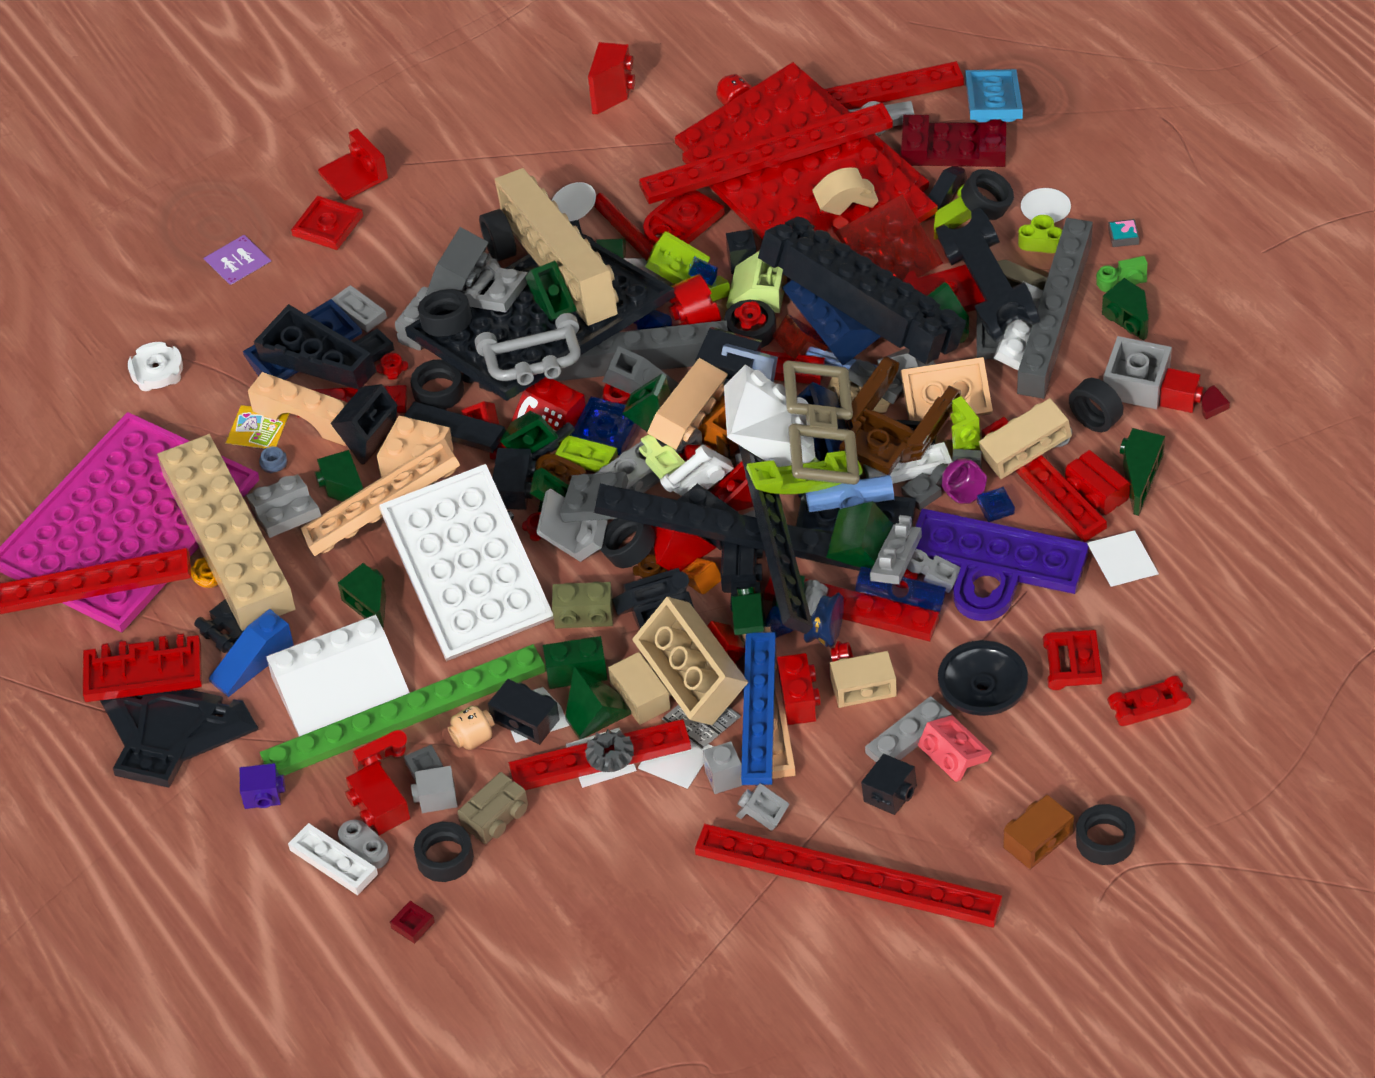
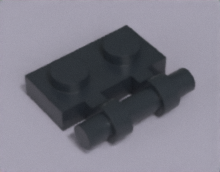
(222, 619)

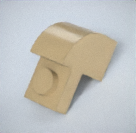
(842, 188)

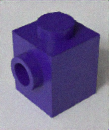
(261, 786)

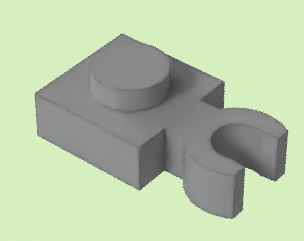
(936, 571)

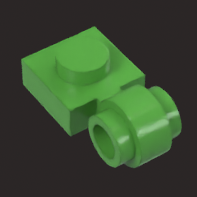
(1131, 269)

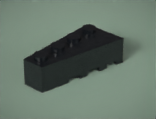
(314, 349)

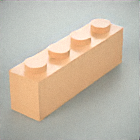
(688, 404)

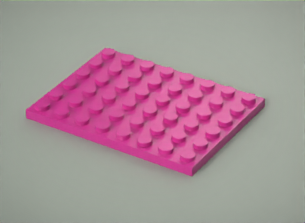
(109, 512)

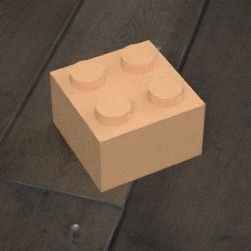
(409, 439)

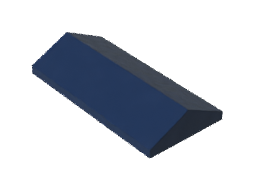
(329, 315)

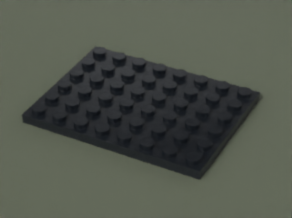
(637, 295)

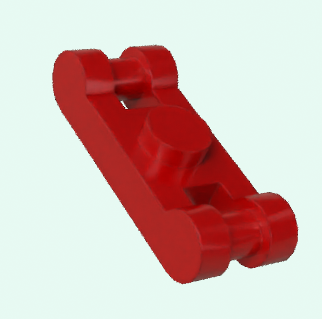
(1149, 701)

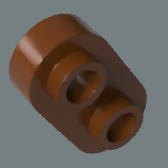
(560, 466)

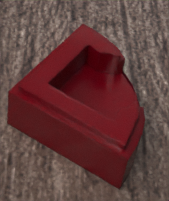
(1213, 402)

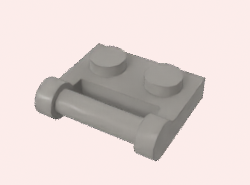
(503, 291)

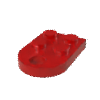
(682, 216)

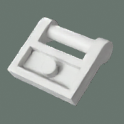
(702, 468)

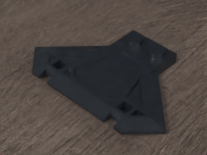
(170, 729)

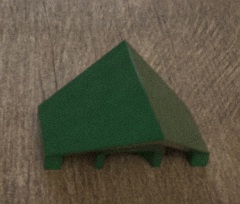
(592, 705)

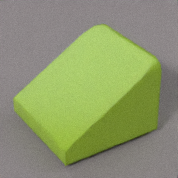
(719, 289)

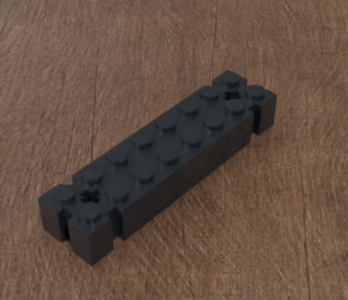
(862, 289)

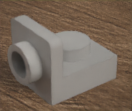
(762, 806)

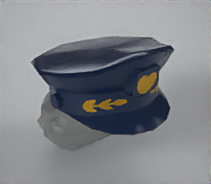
(825, 613)

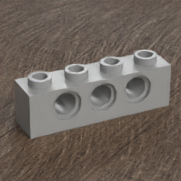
(638, 472)

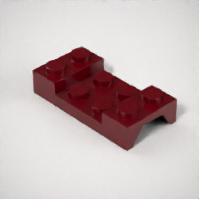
(953, 143)

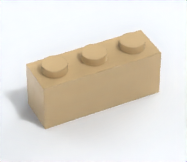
(1025, 438)

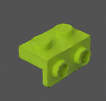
(672, 258)

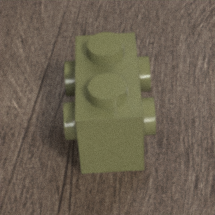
(582, 605)

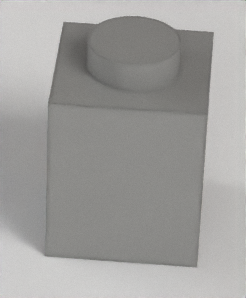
(722, 767)
(434, 789)

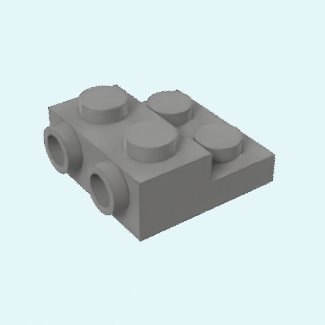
(283, 505)

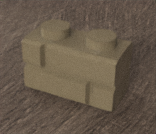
(493, 808)

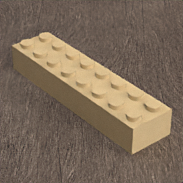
(550, 238)
(225, 531)

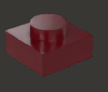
(412, 922)

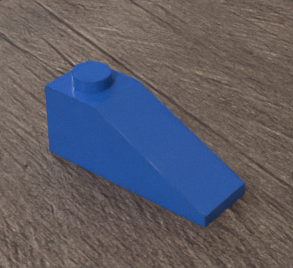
(248, 654)

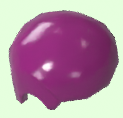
(963, 480)

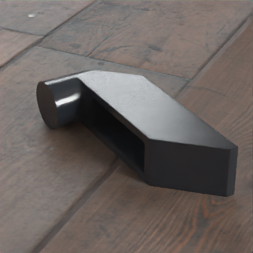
(947, 185)
(651, 593)

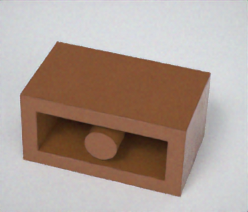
(1038, 831)

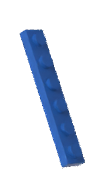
(758, 709)

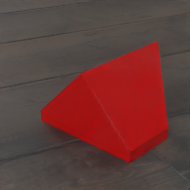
(678, 549)

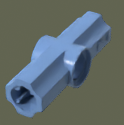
(848, 495)

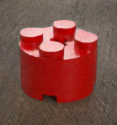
(693, 302)

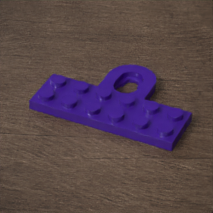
(1002, 553)

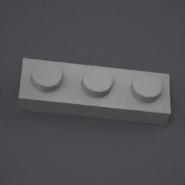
(906, 733)

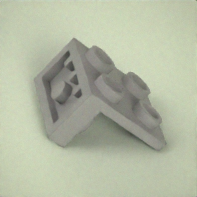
(575, 537)

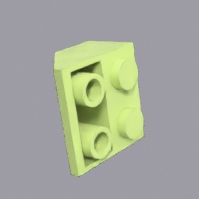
(757, 281)

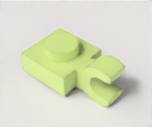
(660, 459)

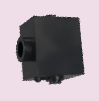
(889, 784)

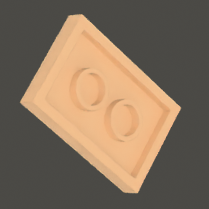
(926, 383)

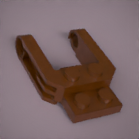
(884, 441)

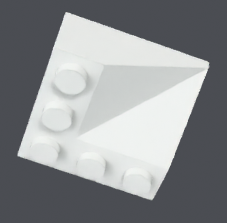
(760, 418)

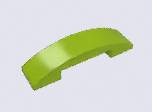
(779, 480)

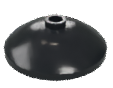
(987, 667)

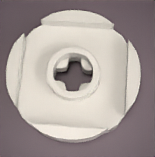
(166, 373)

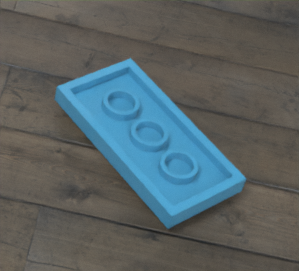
(993, 95)

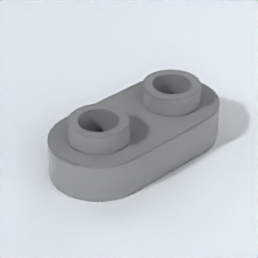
(363, 841)

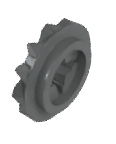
(613, 760)

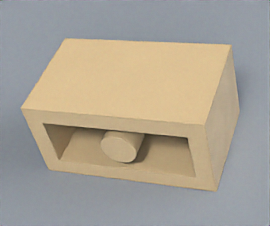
(863, 679)
(640, 688)

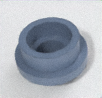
(272, 459)

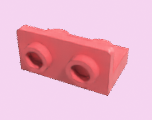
(952, 746)

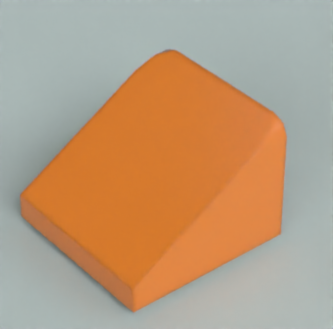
(702, 575)

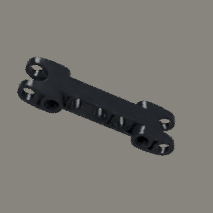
(1001, 301)

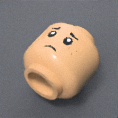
(471, 727)

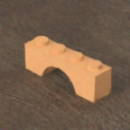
(275, 396)

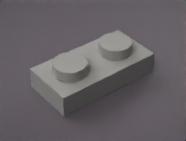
(360, 308)

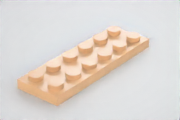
(363, 507)

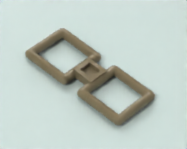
(821, 422)

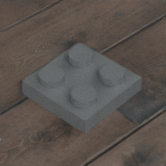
(583, 492)

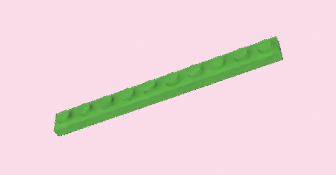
(403, 711)

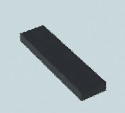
(463, 429)

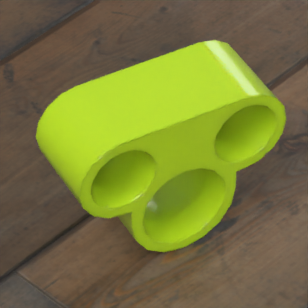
(1040, 235)

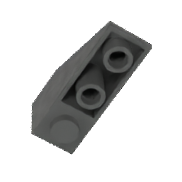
(631, 371)

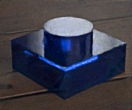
(705, 269)
(995, 504)

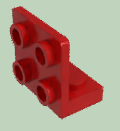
(356, 170)

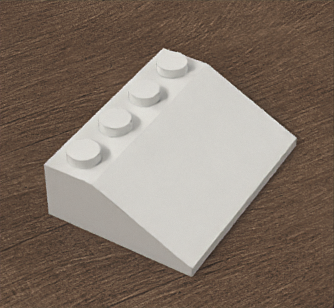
(337, 675)

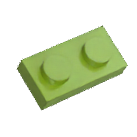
(586, 453)

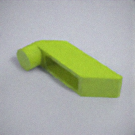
(952, 214)

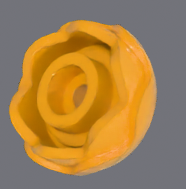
(202, 574)

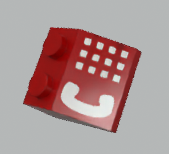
(553, 402)

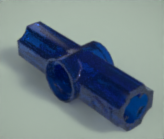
(919, 594)

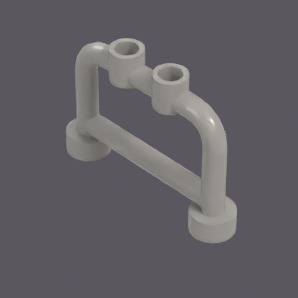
(566, 326)

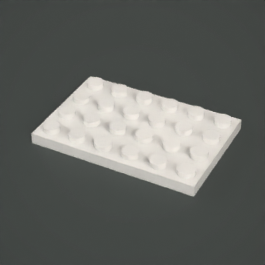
(466, 562)

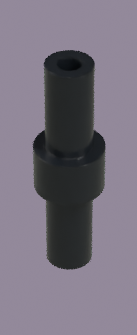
(563, 432)

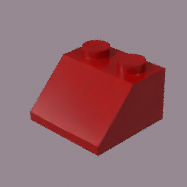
(610, 76)

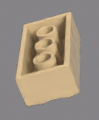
(689, 661)

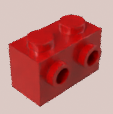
(797, 688)

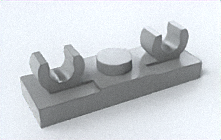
(896, 552)

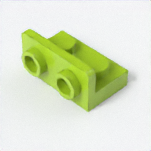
(965, 426)

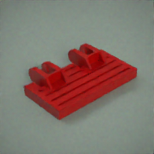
(142, 669)

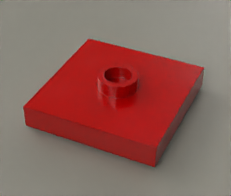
(327, 222)
(960, 282)

